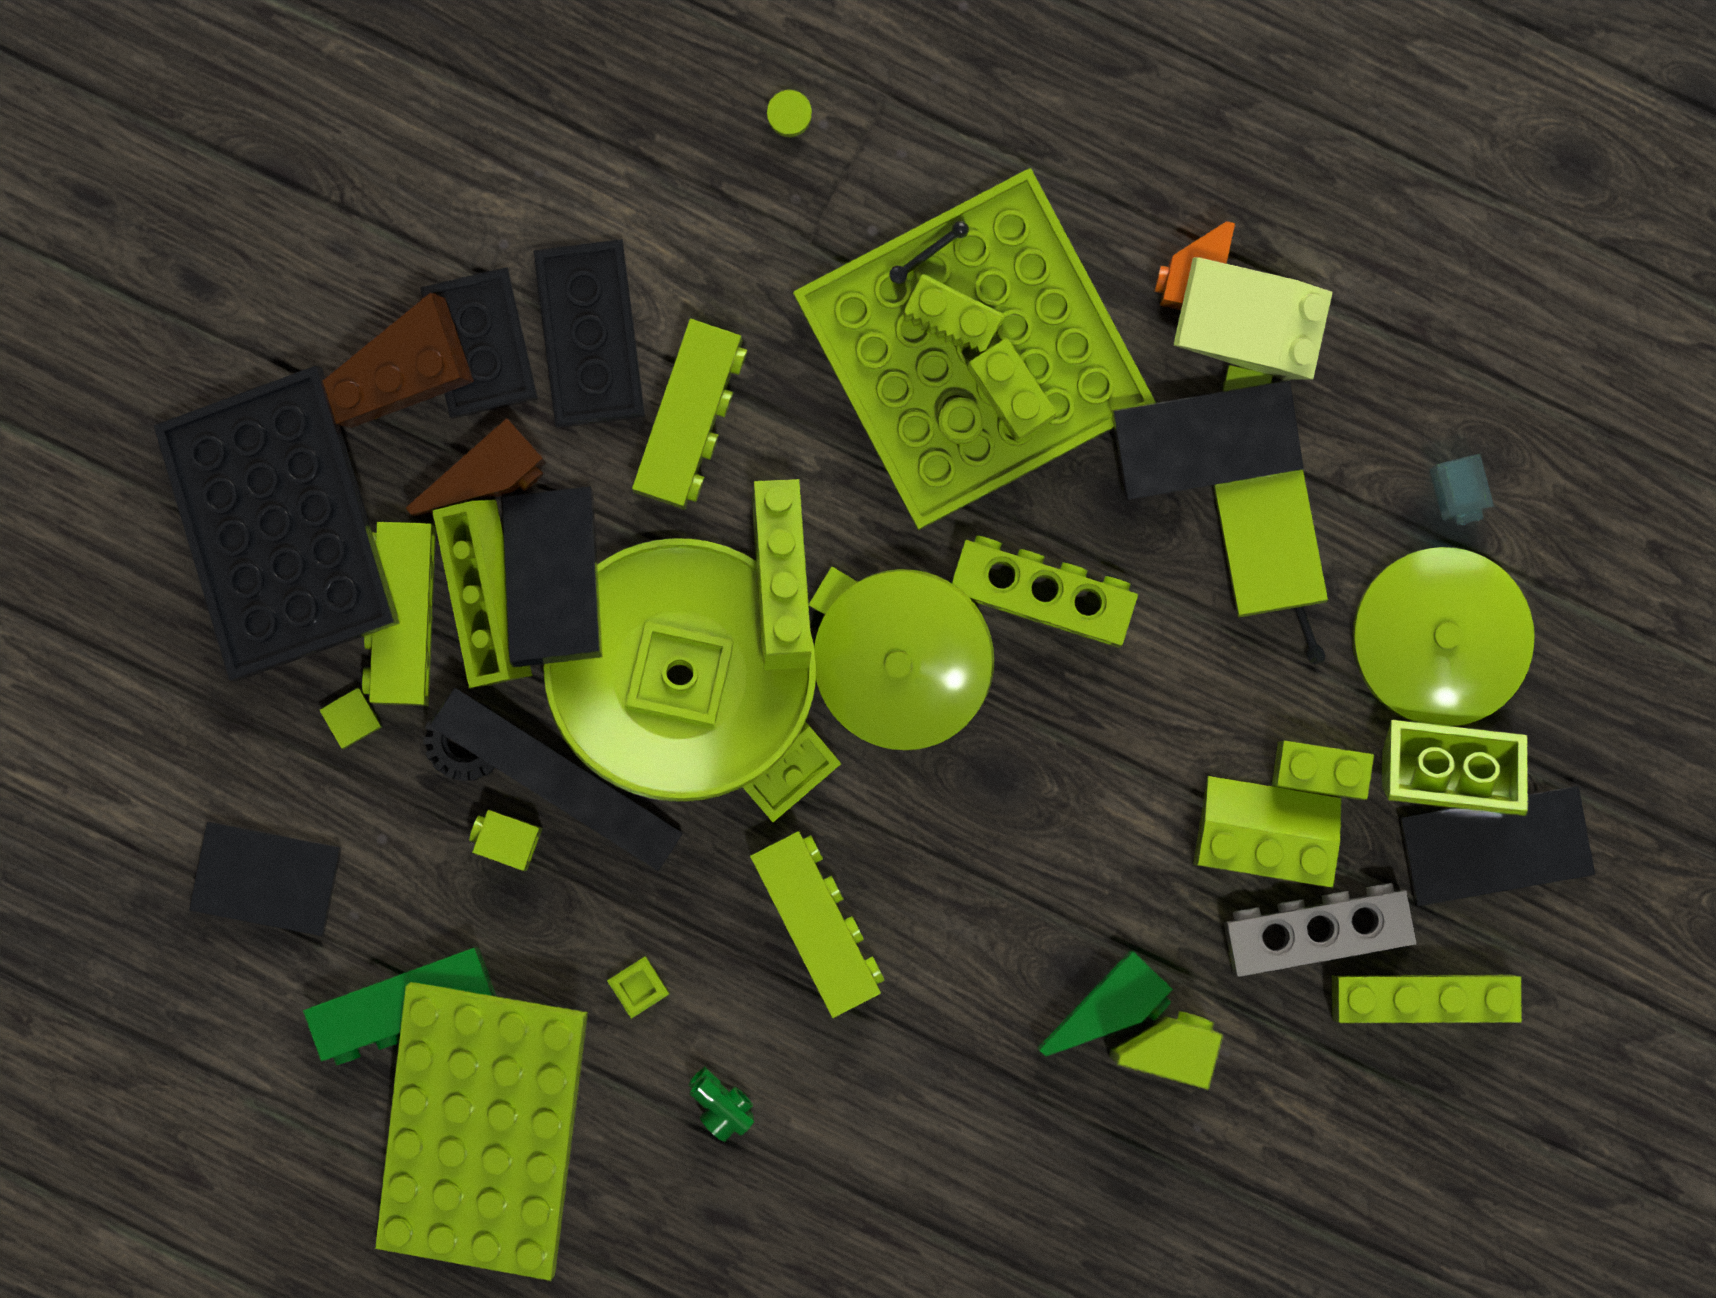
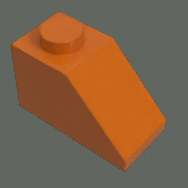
(1174, 278)

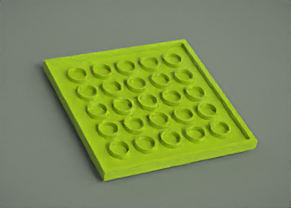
(904, 376)

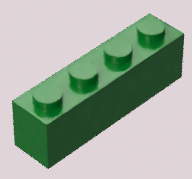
(377, 1010)

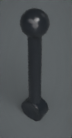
(899, 273)
(1315, 652)

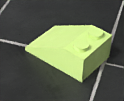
(1253, 319)

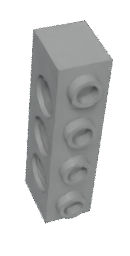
(1390, 930)

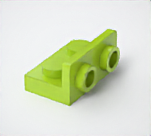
(793, 775)

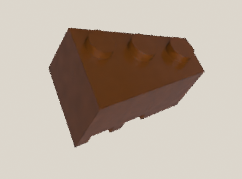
(400, 366)

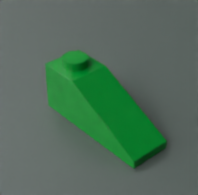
(1117, 1002)

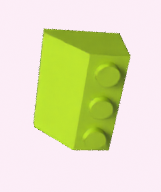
(1455, 767)
(1269, 832)
(1173, 1049)

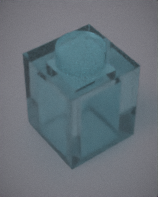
(1462, 489)

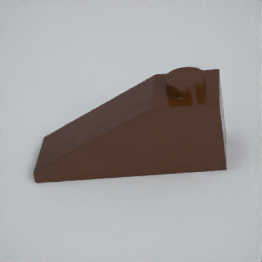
(488, 470)

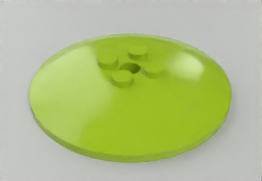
(666, 740)

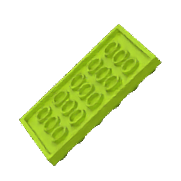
(481, 1130)

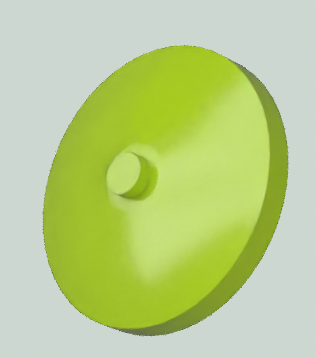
(1443, 637)
(904, 659)

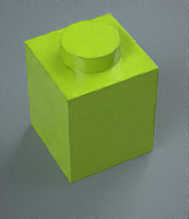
(505, 839)

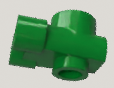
(725, 1110)

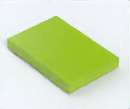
(1270, 543)

